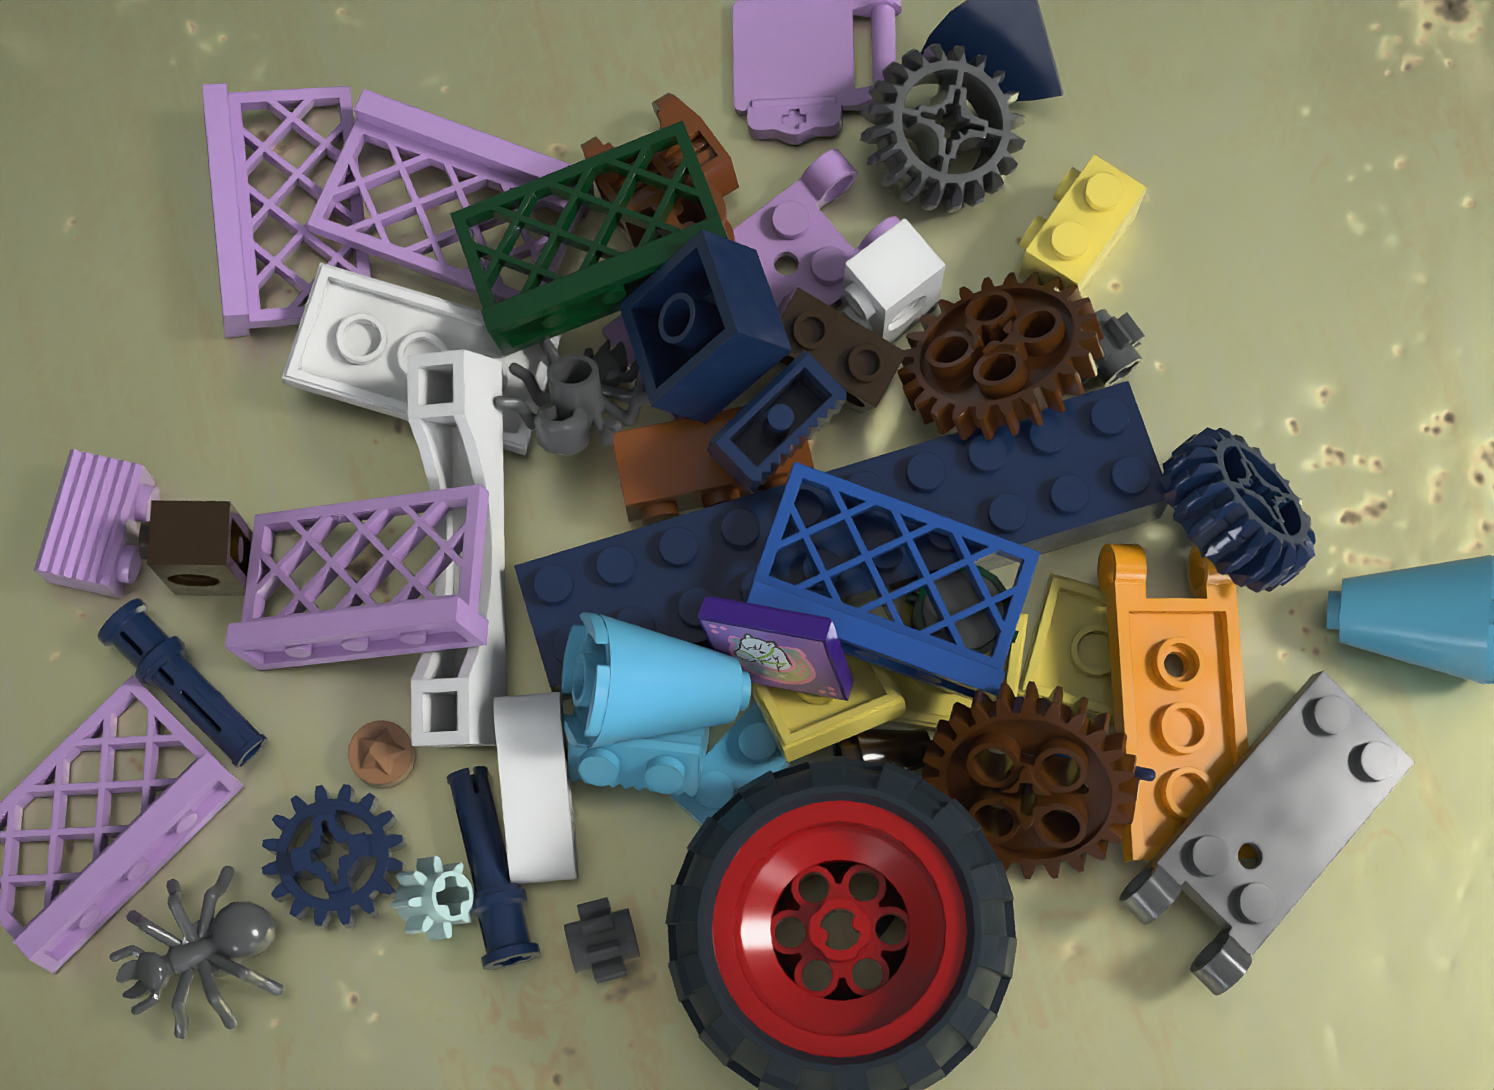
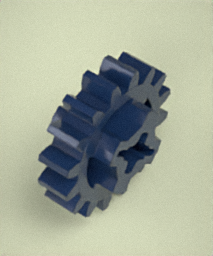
(306, 860)

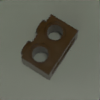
(844, 348)

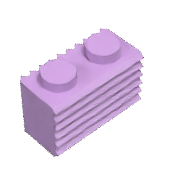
(96, 524)

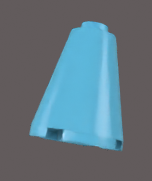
(1423, 616)
(644, 683)

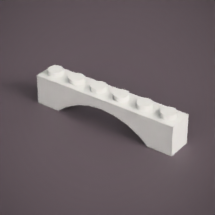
(461, 446)

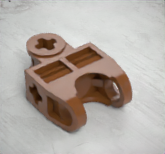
(712, 158)

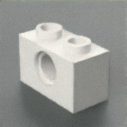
(892, 282)

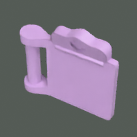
(799, 63)

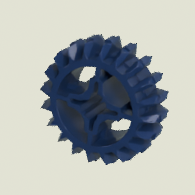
(1238, 510)

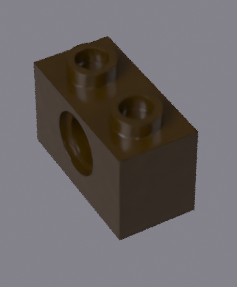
(197, 547)

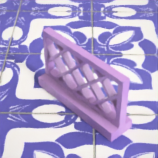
(440, 144)
(232, 198)
(372, 629)
(138, 848)

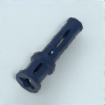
(163, 662)
(495, 898)

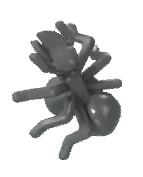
(578, 397)
(208, 946)

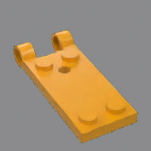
(1181, 725)

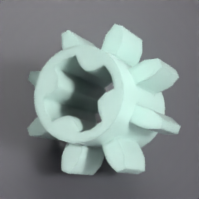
(434, 898)

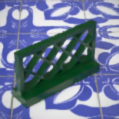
(597, 286)

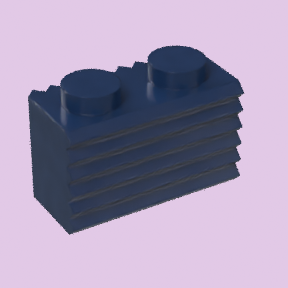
(777, 422)

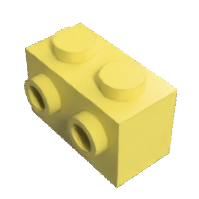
(1084, 226)

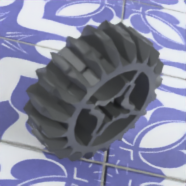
(986, 132)

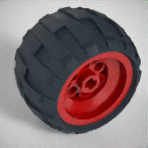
(932, 873)

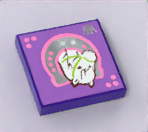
(779, 646)

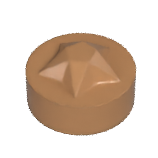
(381, 754)

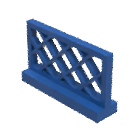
(884, 640)

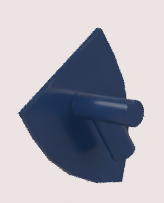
(1010, 37)

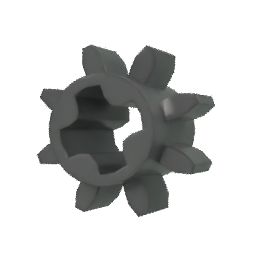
(1119, 347)
(601, 940)

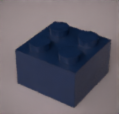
(704, 327)

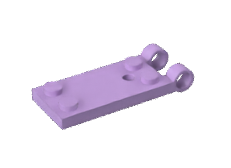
(797, 229)

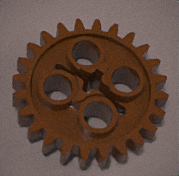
(1001, 355)
(1033, 780)

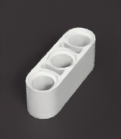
(535, 788)

